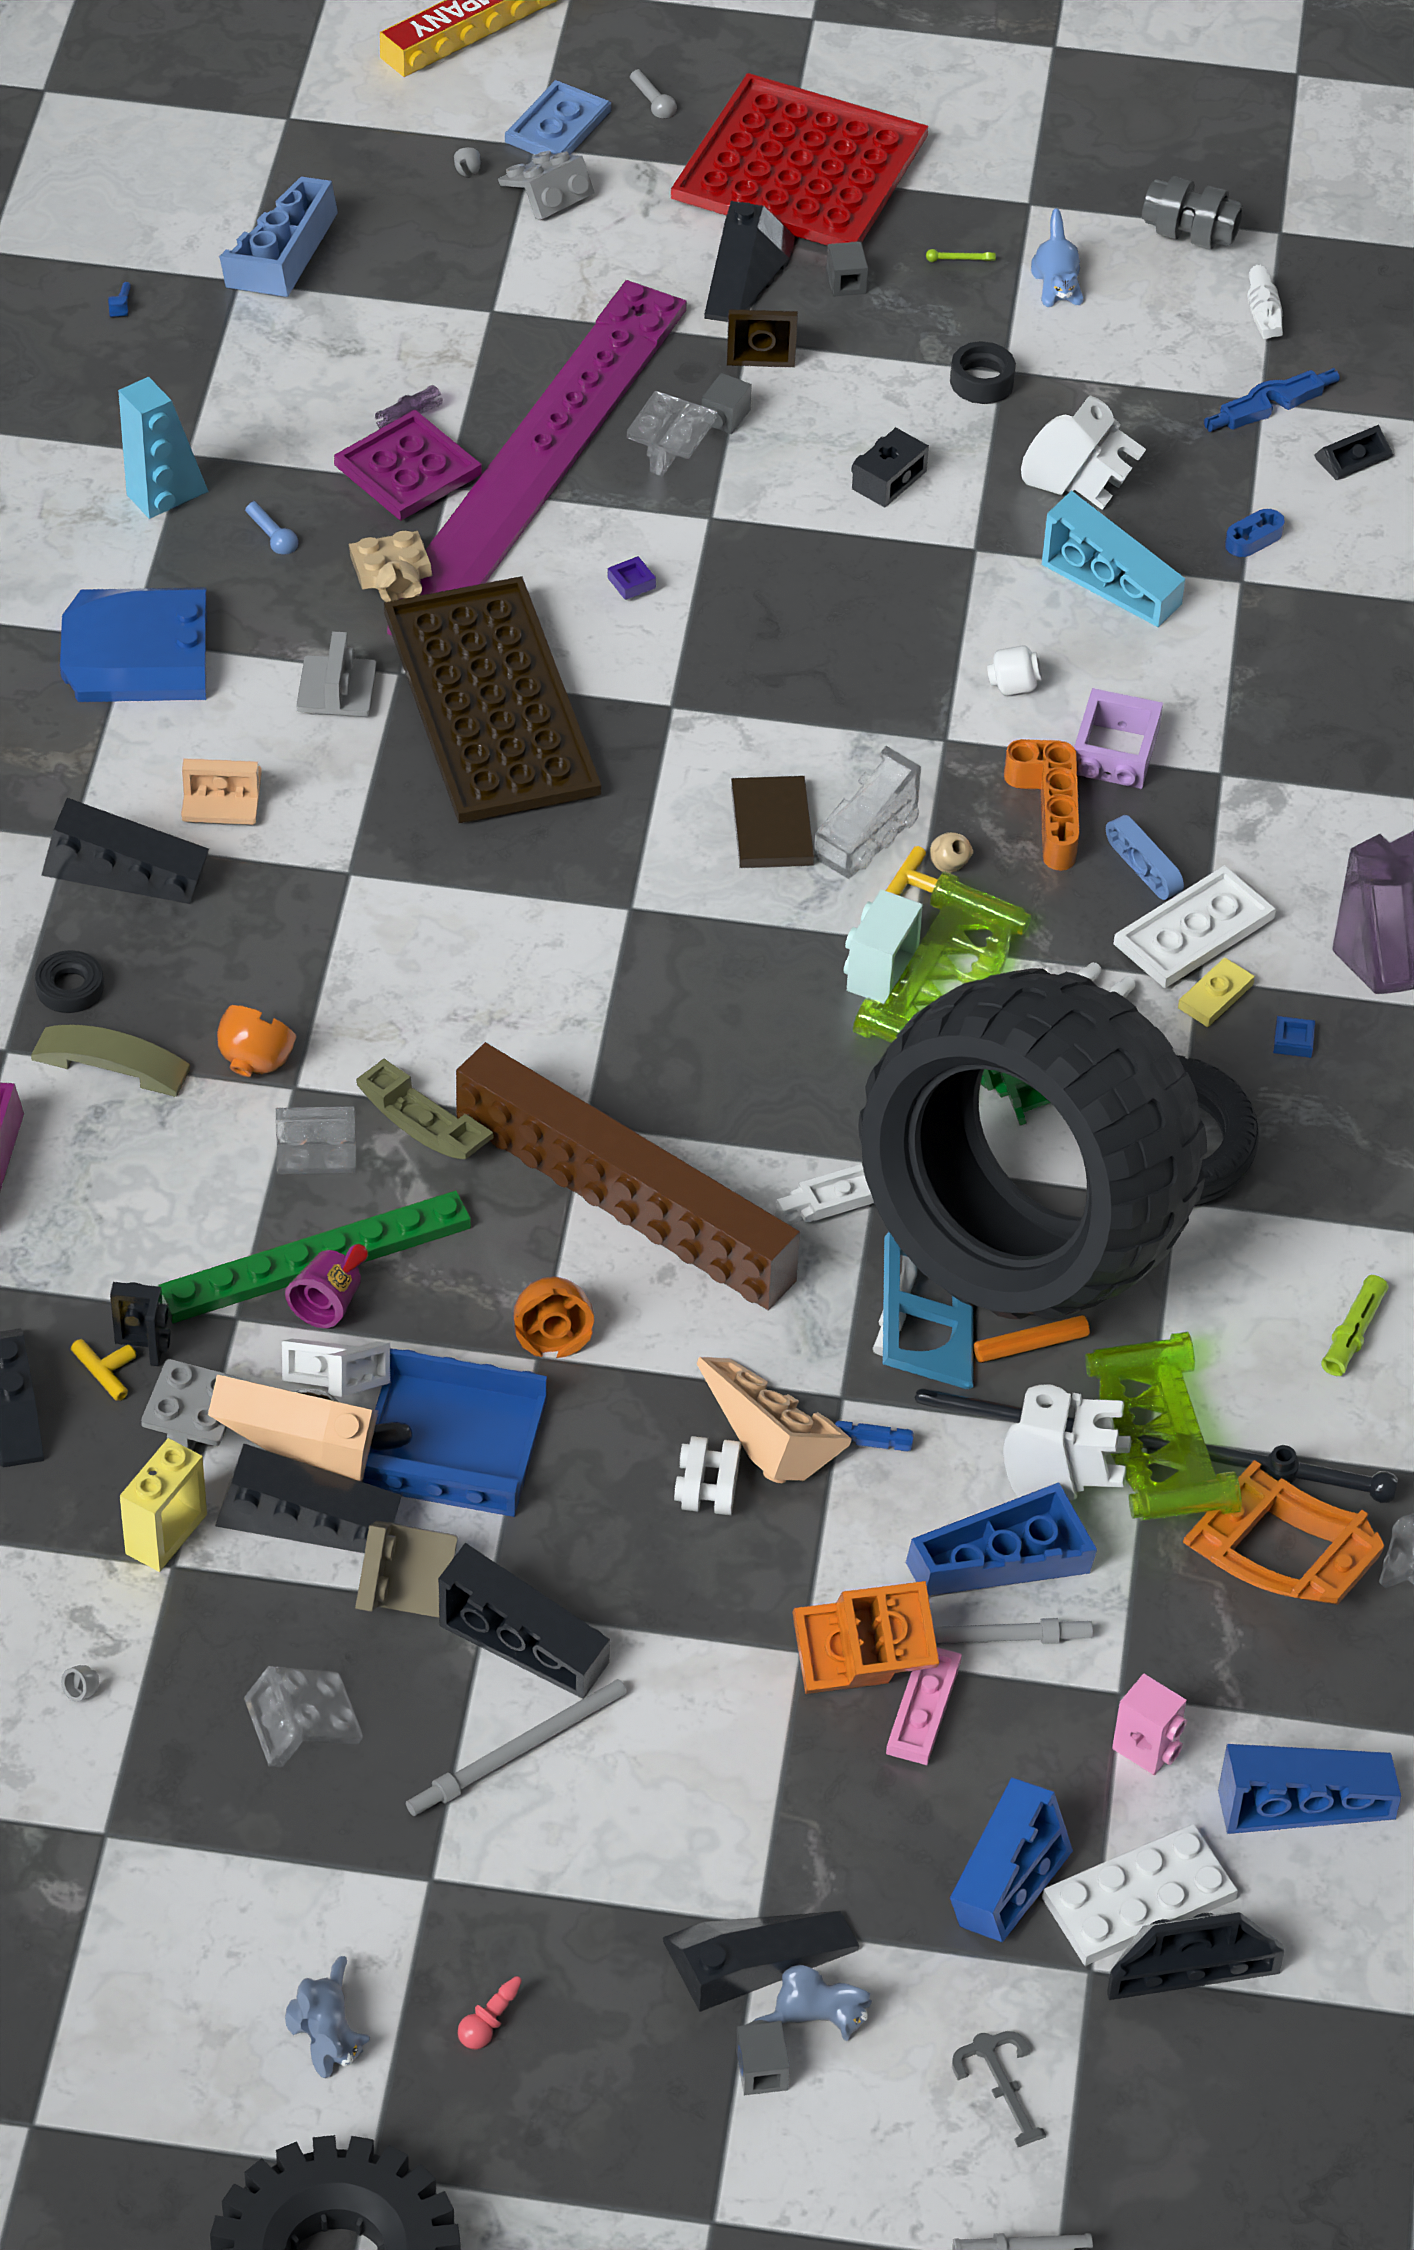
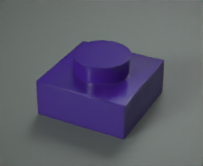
(631, 577)

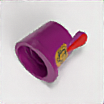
(326, 1286)

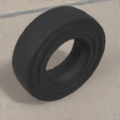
(69, 963)

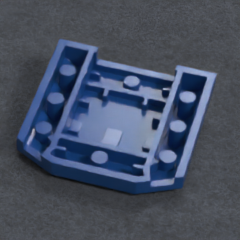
(135, 644)

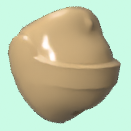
(950, 852)

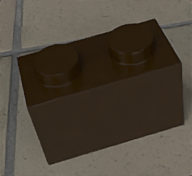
(761, 338)

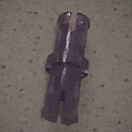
(421, 402)

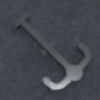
(984, 2047)

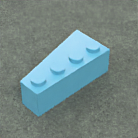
(156, 451)
(1109, 561)

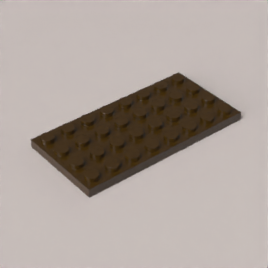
(491, 699)

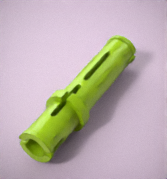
(1349, 1336)

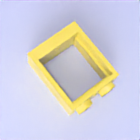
(163, 1507)

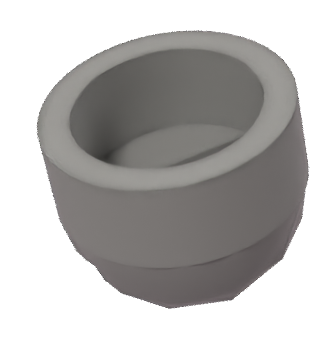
(472, 160)
(77, 1678)

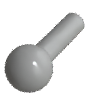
(662, 105)

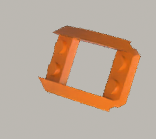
(1329, 1578)

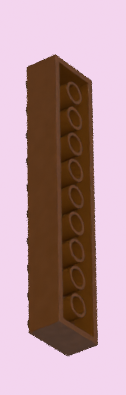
(629, 1177)

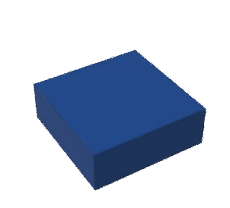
(1294, 1036)

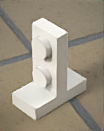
(336, 1366)

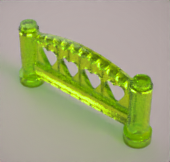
(960, 910)
(1195, 1484)

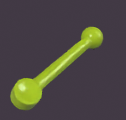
(932, 256)

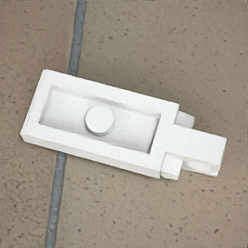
(825, 1196)

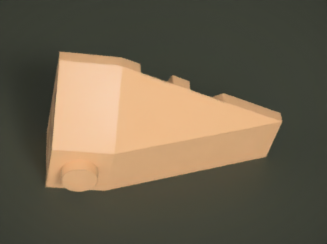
(297, 1424)
(769, 1425)

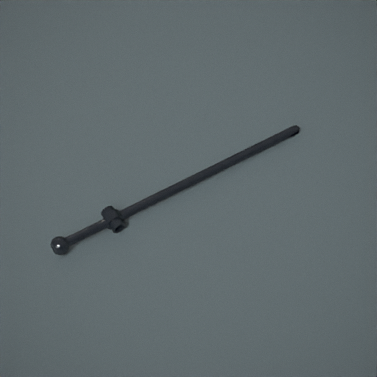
(1279, 1464)

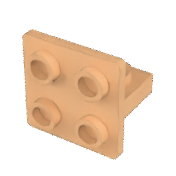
(220, 791)

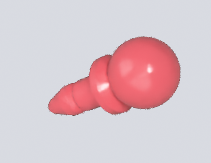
(477, 2029)

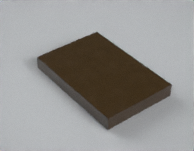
(772, 821)

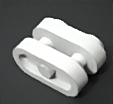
(695, 1459)

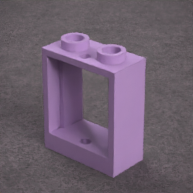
(1122, 714)

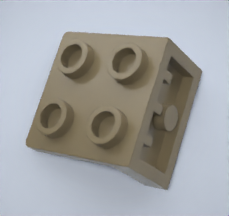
(404, 1568)

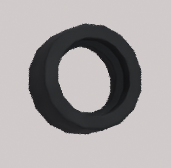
(981, 389)

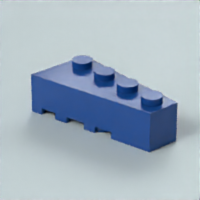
(1005, 1545)
(1305, 1787)

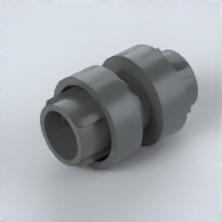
(1207, 216)

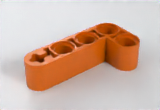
(1053, 769)

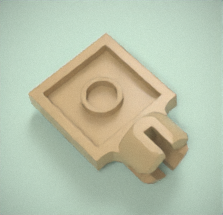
(391, 564)

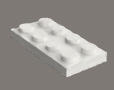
(1194, 926)
(1157, 1881)

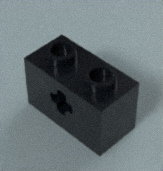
(889, 467)

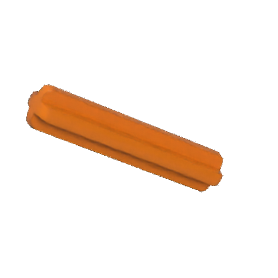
(1031, 1338)

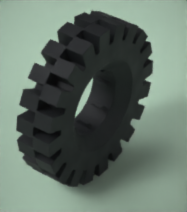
(336, 2191)

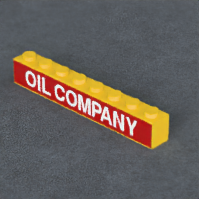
(447, 29)

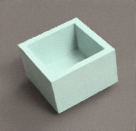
(882, 945)

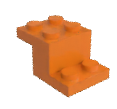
(865, 1637)

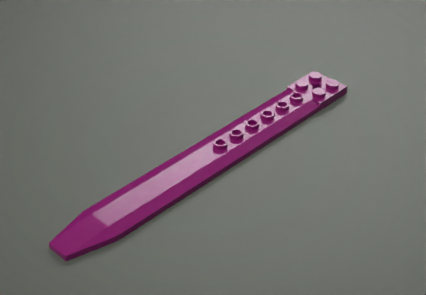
(551, 437)

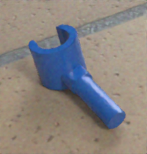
(118, 304)

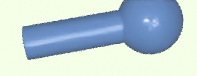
(282, 539)

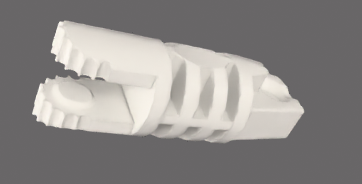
(1265, 303)

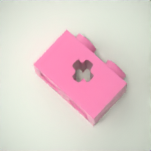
(1150, 1725)

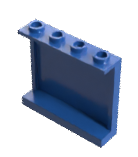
(468, 1431)

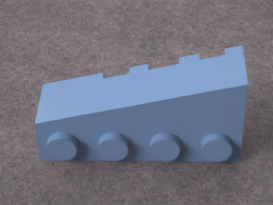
(283, 241)

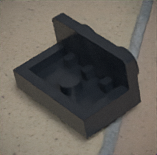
(140, 1318)

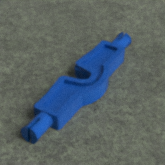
(1257, 406)

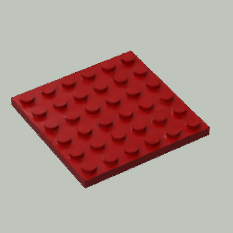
(803, 157)

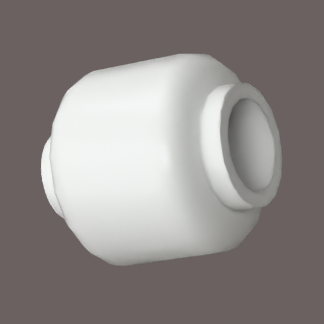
(1015, 670)

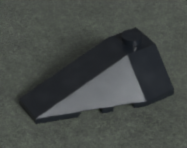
(747, 259)
(746, 1954)

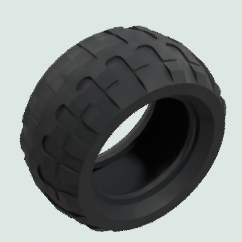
(1111, 1085)

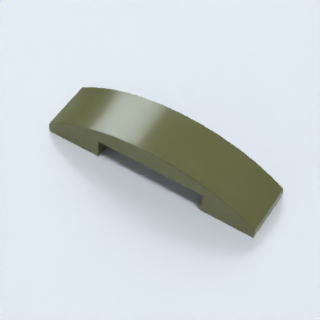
(112, 1051)
(418, 1115)

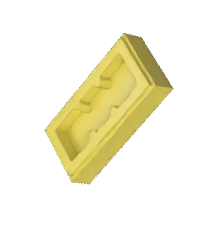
(1216, 992)

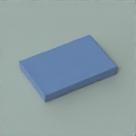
(558, 120)

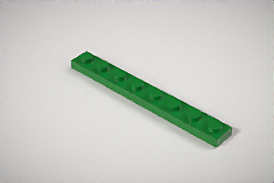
(281, 1265)

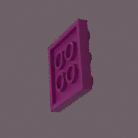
(407, 465)

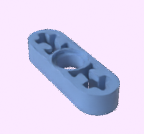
(1144, 857)

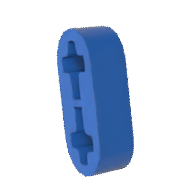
(1257, 535)

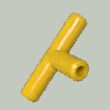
(908, 875)
(103, 1368)

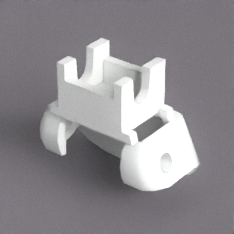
(1068, 454)
(1043, 1454)

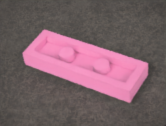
(923, 1709)

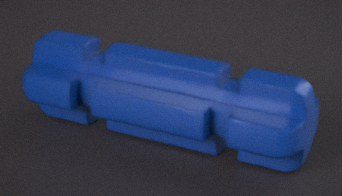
(878, 1436)

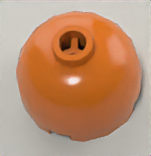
(253, 1042)
(553, 1317)

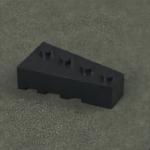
(122, 855)
(302, 1502)
(519, 1623)

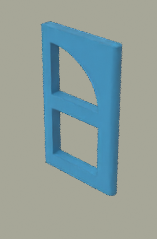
(945, 1364)

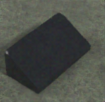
(1354, 452)

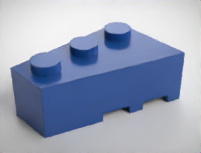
(1012, 1861)

